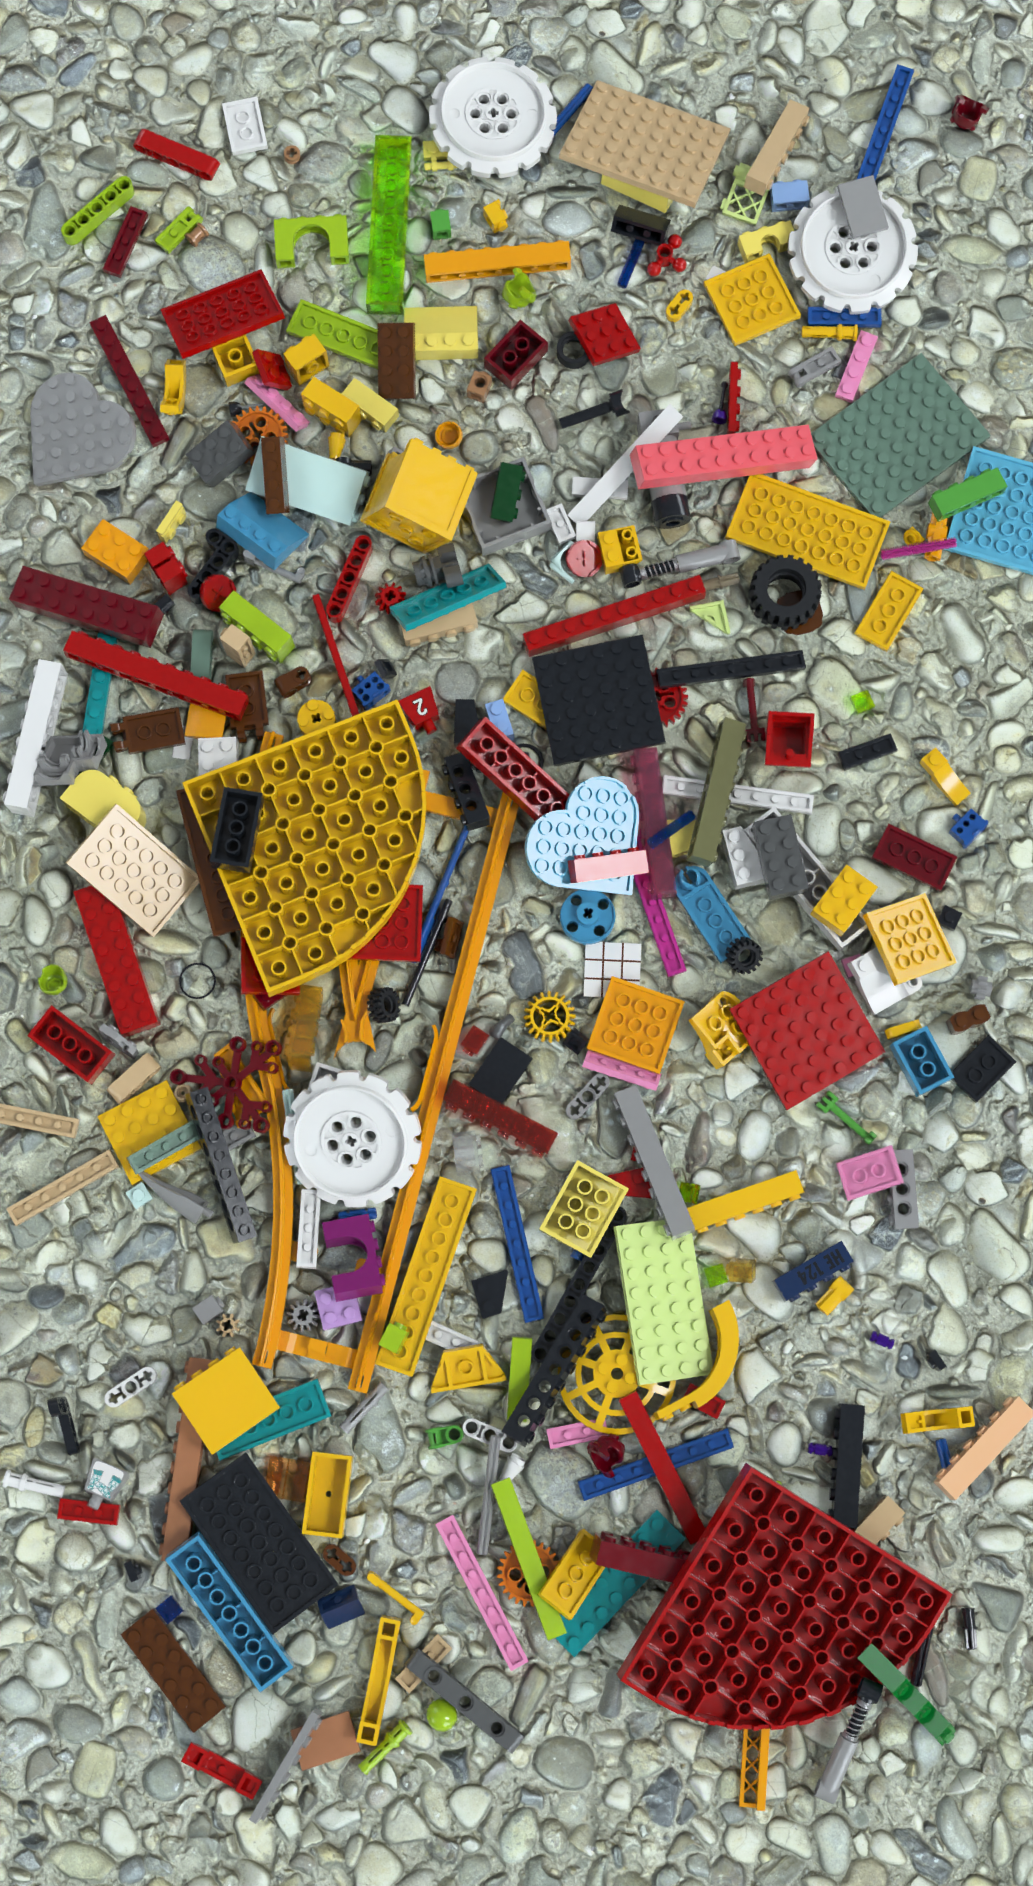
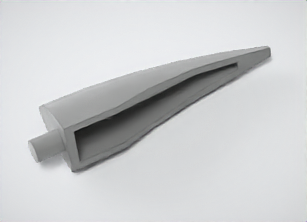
(183, 1201)

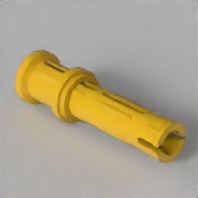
(839, 332)

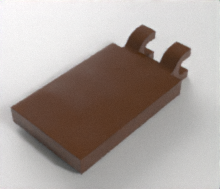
(256, 712)
(149, 731)

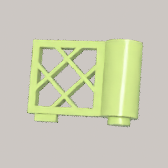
(740, 173)

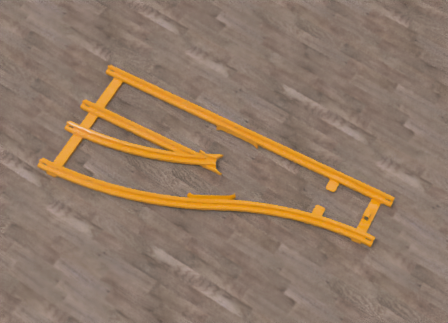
(356, 985)

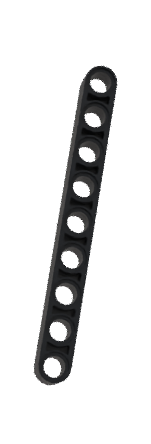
(572, 1291)

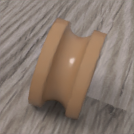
(291, 160)

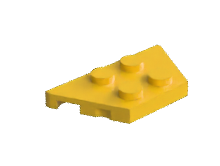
(466, 1368)

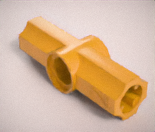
(935, 531)

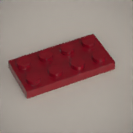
(914, 857)

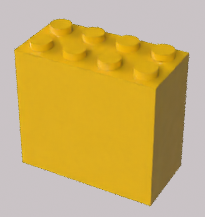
(225, 1399)

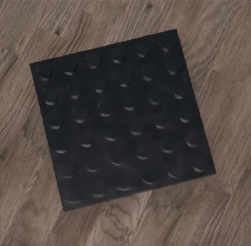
(598, 700)

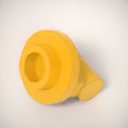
(912, 537)

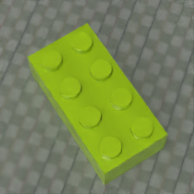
(262, 630)

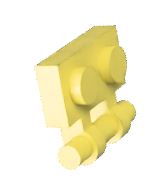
(432, 154)

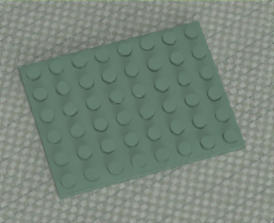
(898, 437)

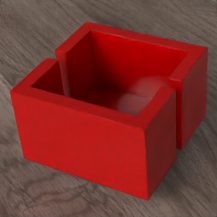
(167, 567)

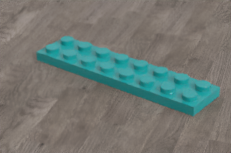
(614, 1588)

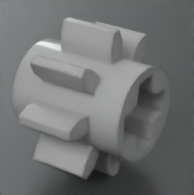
(981, 988)

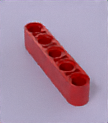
(176, 154)
(354, 571)

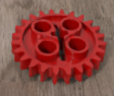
(668, 714)

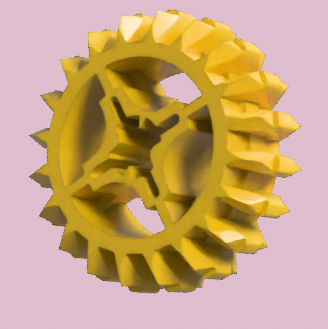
(542, 1011)

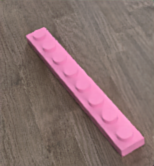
(482, 1592)

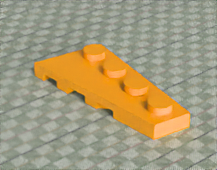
(249, 1085)

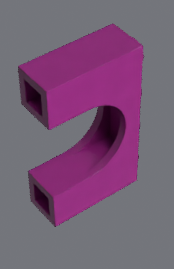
(357, 1232)

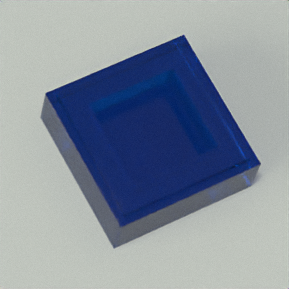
(169, 1609)

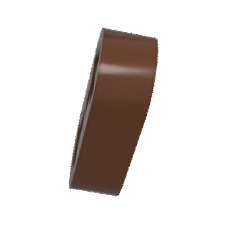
(336, 1563)

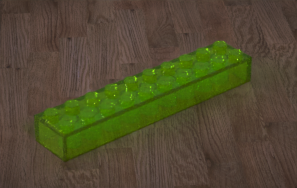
(389, 225)

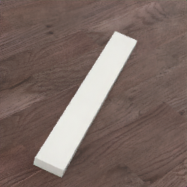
(623, 467)
(742, 795)

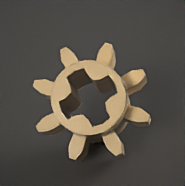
(233, 1322)

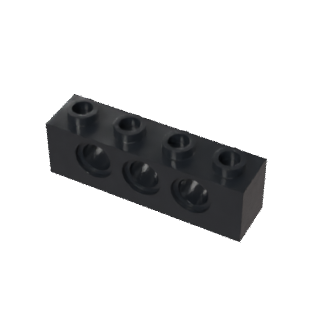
(460, 764)

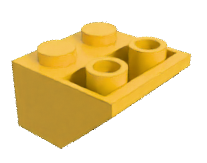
(619, 548)

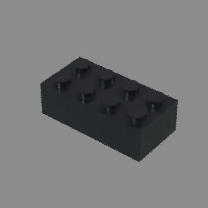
(237, 830)

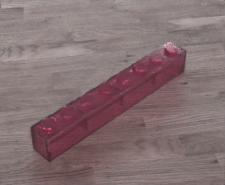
(653, 819)

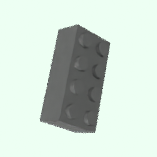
(780, 857)

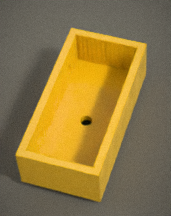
(326, 1514)

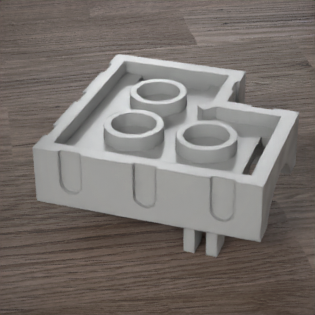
(67, 756)

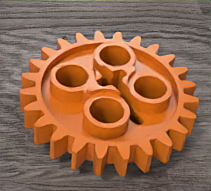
(272, 427)
(511, 1562)

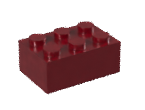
(515, 354)

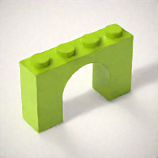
(290, 230)

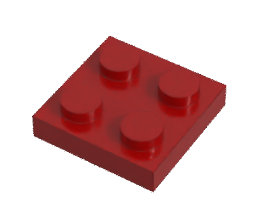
(272, 369)

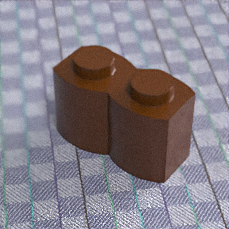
(968, 1019)

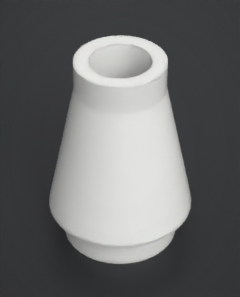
(512, 1466)

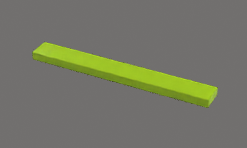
(527, 1556)

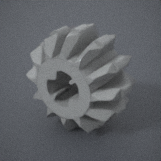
(297, 1312)

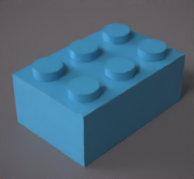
(921, 1061)

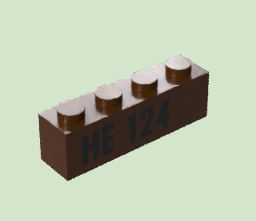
(275, 475)

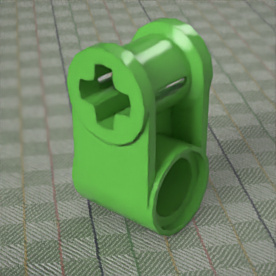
(443, 1436)

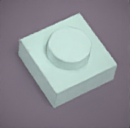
(139, 1195)

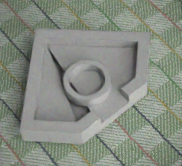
(111, 1035)

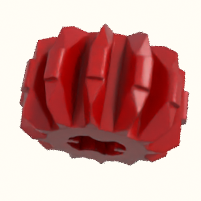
(384, 595)

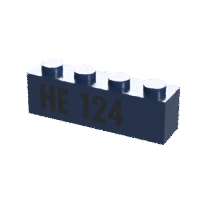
(813, 1271)

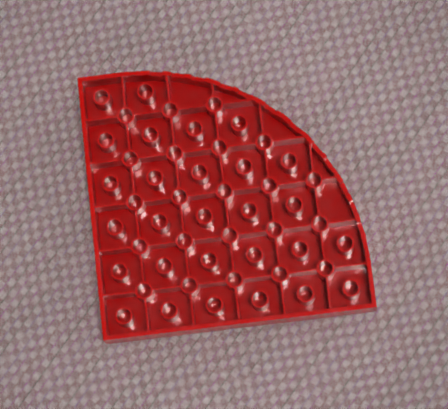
(776, 1615)

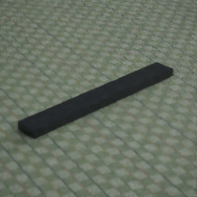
(730, 669)

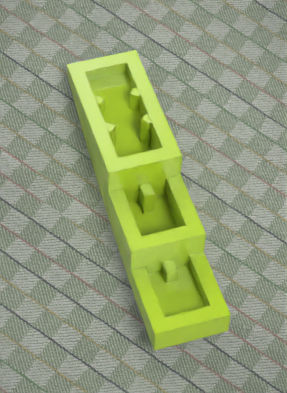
(519, 1371)

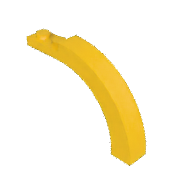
(727, 1350)

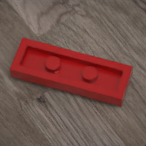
(79, 1511)

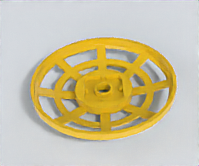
(606, 1383)

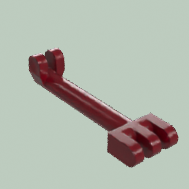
(749, 683)

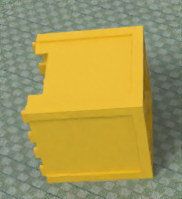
(419, 496)

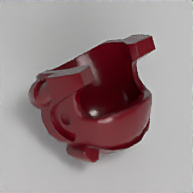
(967, 112)
(606, 1453)

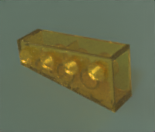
(304, 1028)

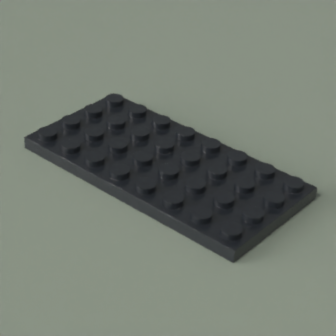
(259, 1543)

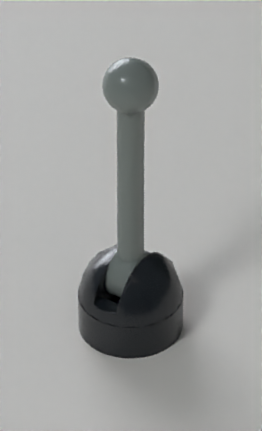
(236, 408)

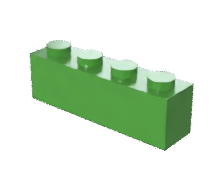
(967, 494)

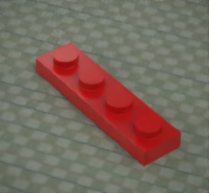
(734, 392)

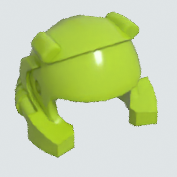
(519, 290)

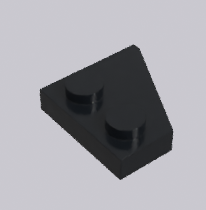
(490, 1293)

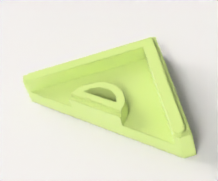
(714, 614)

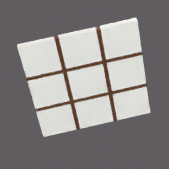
(610, 960)

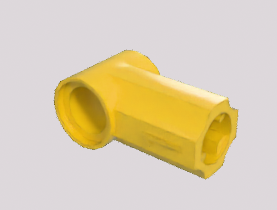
(837, 1292)

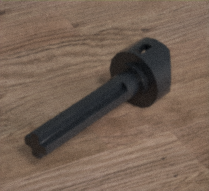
(613, 405)

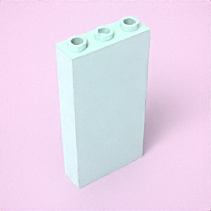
(317, 484)

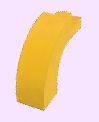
(175, 387)
(937, 1419)

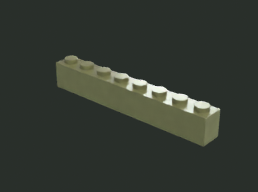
(716, 792)

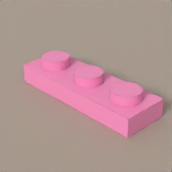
(572, 1434)

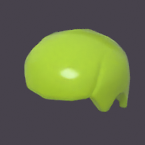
(53, 979)
(441, 1715)

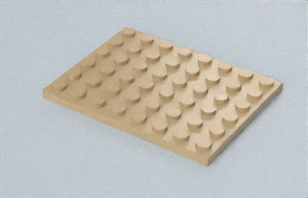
(645, 143)

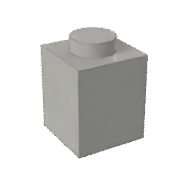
(209, 1309)

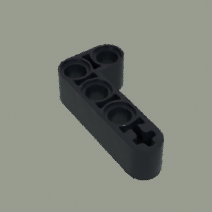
(220, 554)

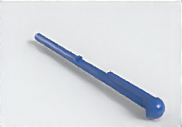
(429, 921)

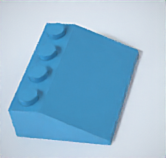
(264, 535)

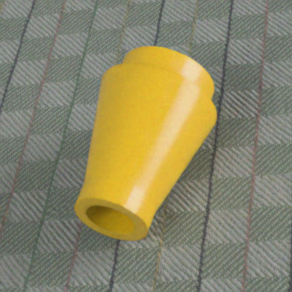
(336, 443)

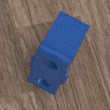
(374, 693)
(973, 829)

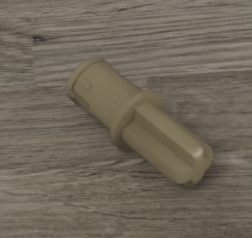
(721, 581)

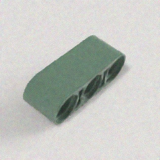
(202, 653)

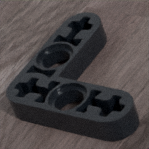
(60, 1408)

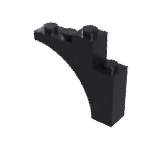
(465, 720)

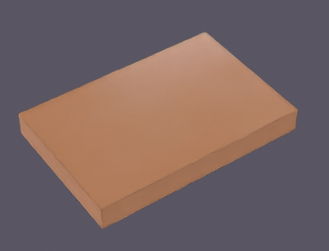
(330, 1742)

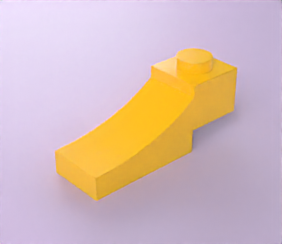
(944, 776)

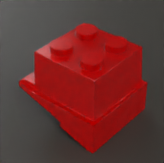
(789, 739)

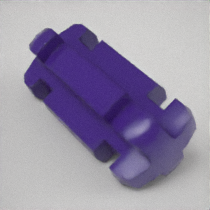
(882, 1340)
(820, 1449)

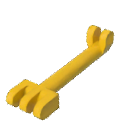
(377, 1581)

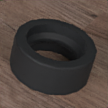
(565, 361)

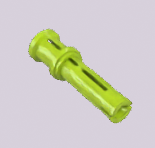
(391, 1741)

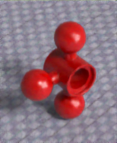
(678, 264)

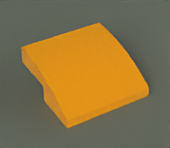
(204, 723)

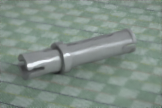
(381, 1390)

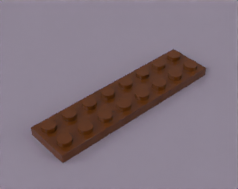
(218, 906)

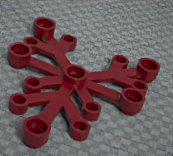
(211, 1080)

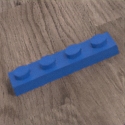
(823, 317)

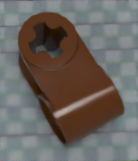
(291, 683)

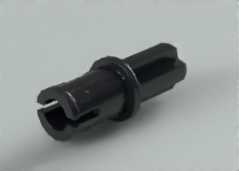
(969, 1628)

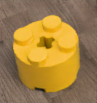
(313, 711)

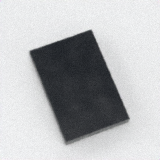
(982, 1068)
(500, 1071)

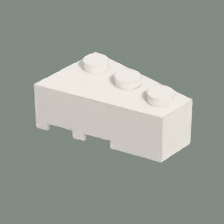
(742, 858)

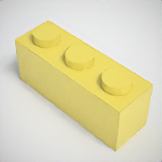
(372, 406)

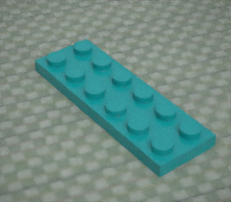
(443, 600)
(297, 1409)

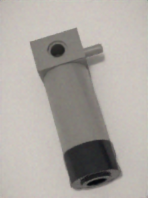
(668, 503)

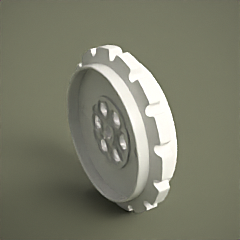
(492, 151)
(851, 286)
(380, 1111)

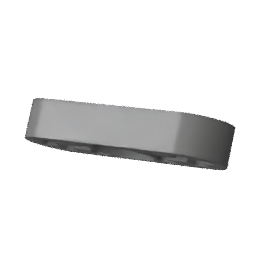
(593, 1082)

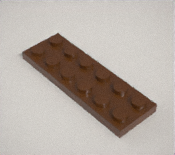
(173, 1670)

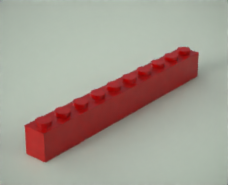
(614, 616)
(156, 675)

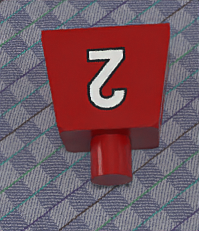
(421, 710)

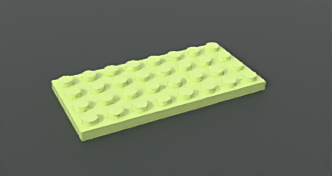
(662, 1303)

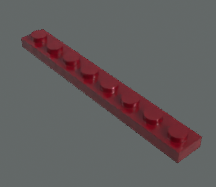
(129, 381)

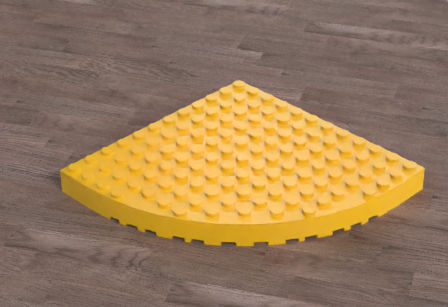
(330, 844)

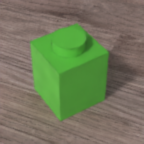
(440, 224)

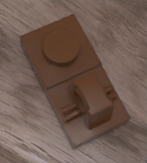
(452, 933)

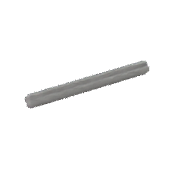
(488, 1497)

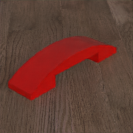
(222, 1769)

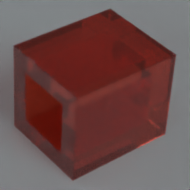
(474, 1041)

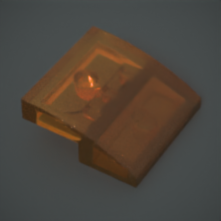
(288, 1478)

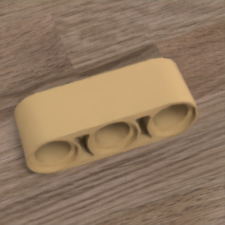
(133, 1078)

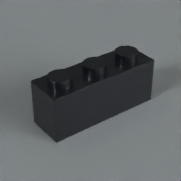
(640, 225)

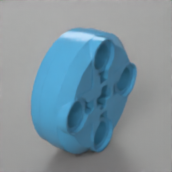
(599, 918)

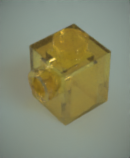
(741, 1270)

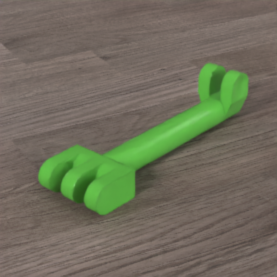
(830, 1105)

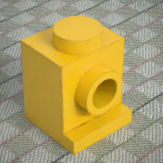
(495, 216)

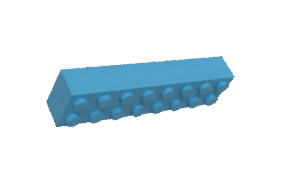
(229, 1611)

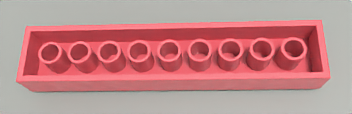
(723, 456)

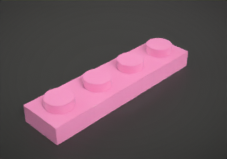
(856, 366)
(278, 403)
(621, 1070)

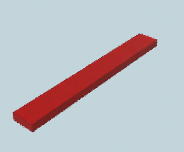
(335, 655)
(662, 1466)

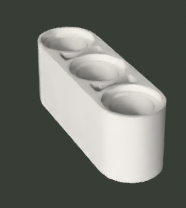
(479, 1434)

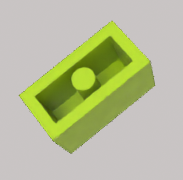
(394, 1337)

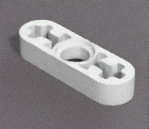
(115, 1390)

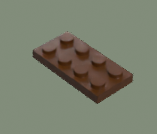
(396, 361)

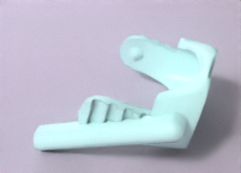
(556, 564)

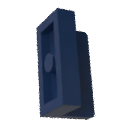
(340, 1607)

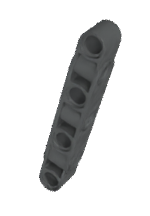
(476, 1710)

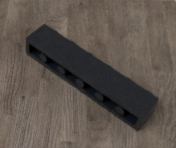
(847, 1463)

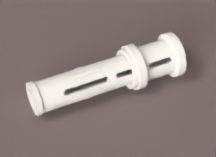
(24, 1482)

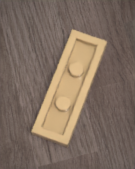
(436, 1649)

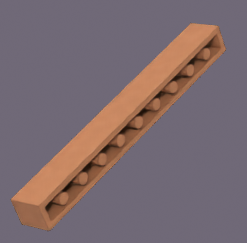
(185, 1473)

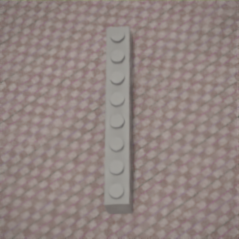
(654, 1163)

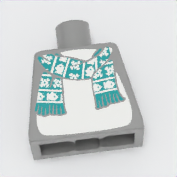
(104, 1483)

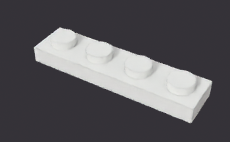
(308, 1229)

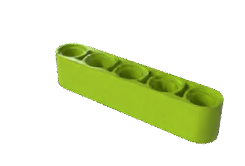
(94, 218)

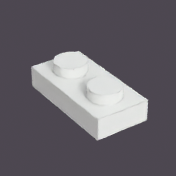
(560, 524)

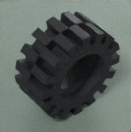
(750, 962)
(383, 1005)

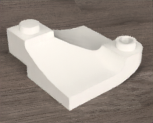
(875, 982)

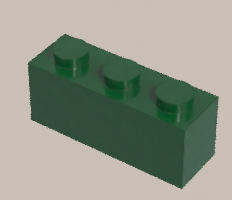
(507, 492)

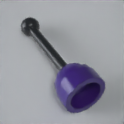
(720, 415)

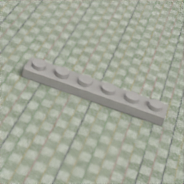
(282, 1774)

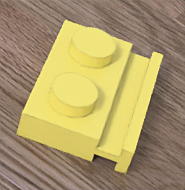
(168, 526)

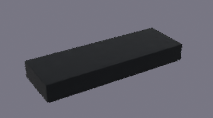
(867, 752)

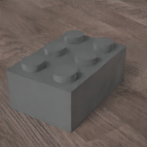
(220, 453)

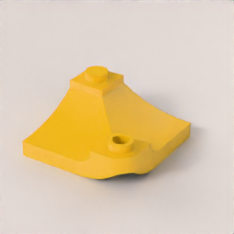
(719, 1030)

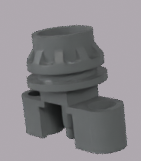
(439, 568)

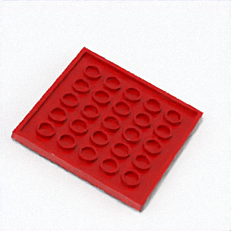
(807, 1030)

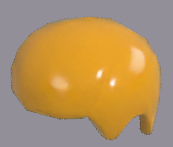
(448, 435)

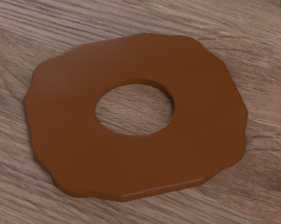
(812, 624)

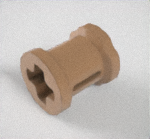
(197, 235)

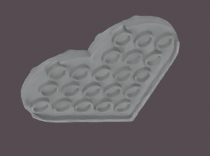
(76, 431)

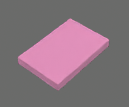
(869, 1173)

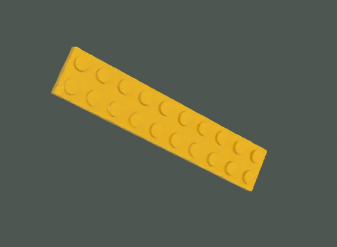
(428, 1272)

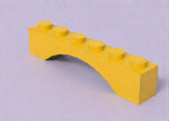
(379, 1680)

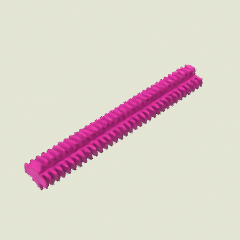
(916, 549)

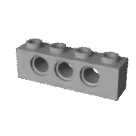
(909, 1199)

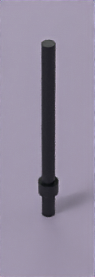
(441, 919)

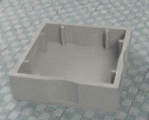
(498, 534)

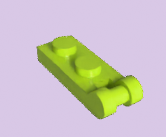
(176, 231)

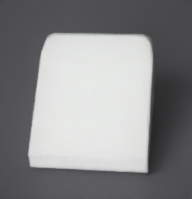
(585, 530)

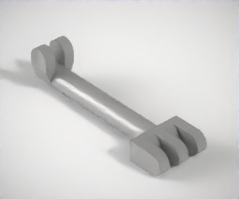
(252, 560)

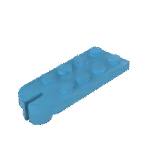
(708, 910)

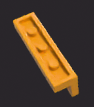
(762, 1767)

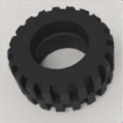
(791, 570)

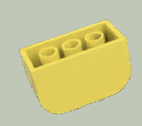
(96, 794)

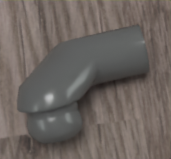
(499, 1028)

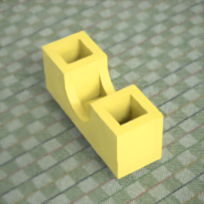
(751, 242)

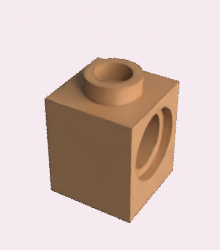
(479, 393)

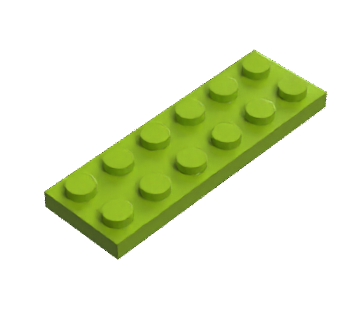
(336, 333)

